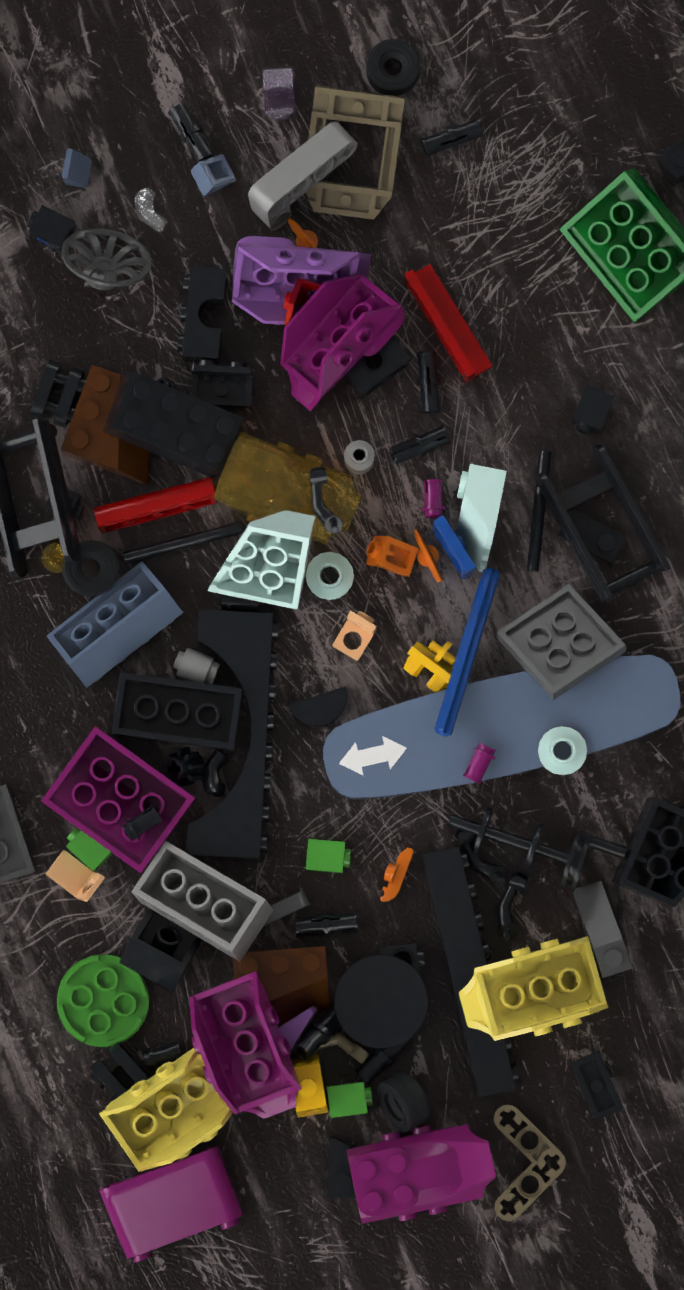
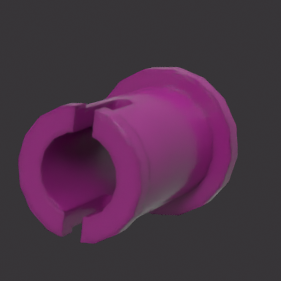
(433, 499)
(479, 763)

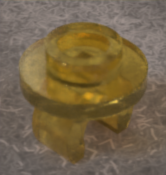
(53, 558)

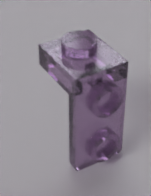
(278, 92)

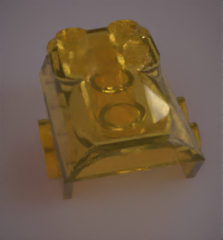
(271, 479)

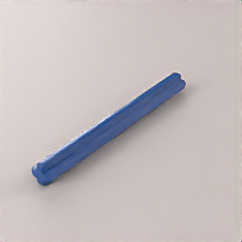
(467, 652)

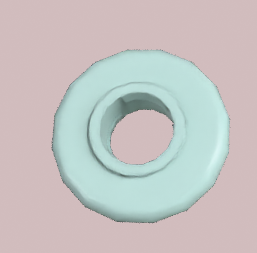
(325, 590)
(577, 746)

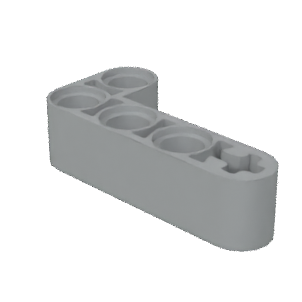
(298, 173)

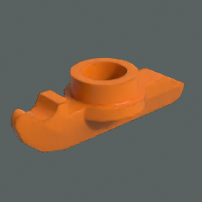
(304, 238)
(428, 556)
(395, 875)

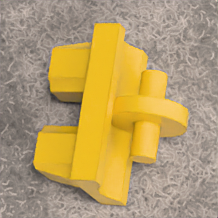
(423, 657)

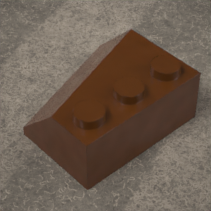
(85, 436)
(290, 977)

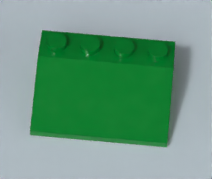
(630, 243)

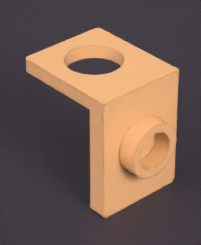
(358, 623)
(74, 876)

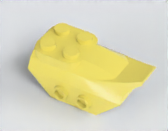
(534, 990)
(167, 1113)

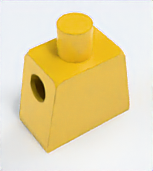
(312, 1097)

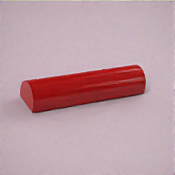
(155, 505)

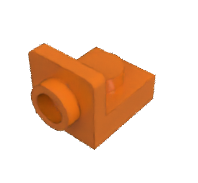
(391, 555)

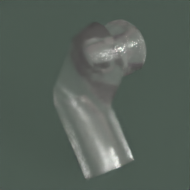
(145, 210)

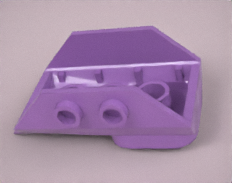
(271, 265)

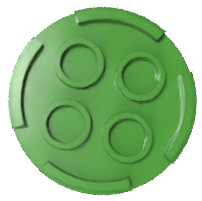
(102, 1001)

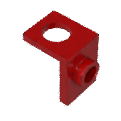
(298, 297)

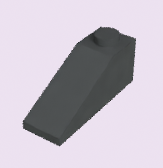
(601, 930)

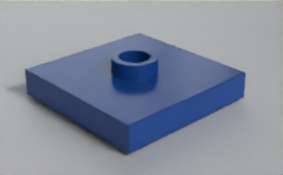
(454, 547)

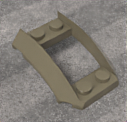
(363, 109)

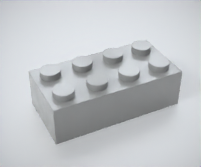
(202, 901)

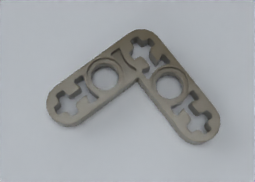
(535, 1155)

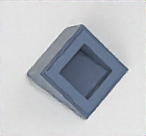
(76, 169)
(212, 174)

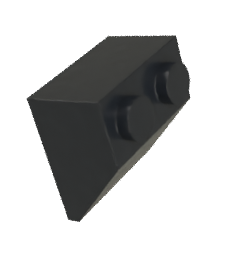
(160, 950)

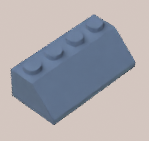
(114, 624)

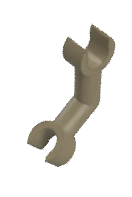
(347, 1045)

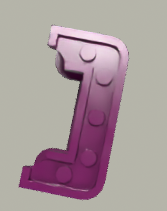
(172, 1203)

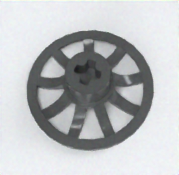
(104, 268)

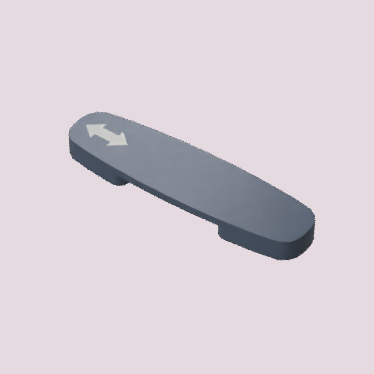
(403, 755)

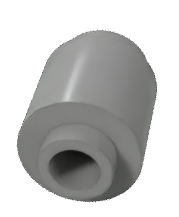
(359, 466)
(196, 666)

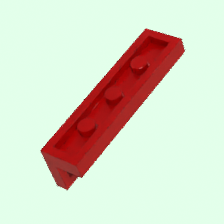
(447, 322)

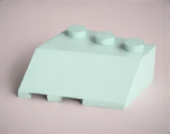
(481, 499)
(268, 560)

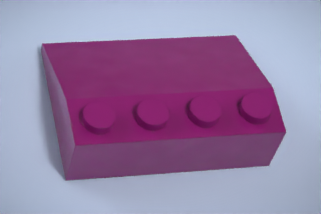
(110, 784)

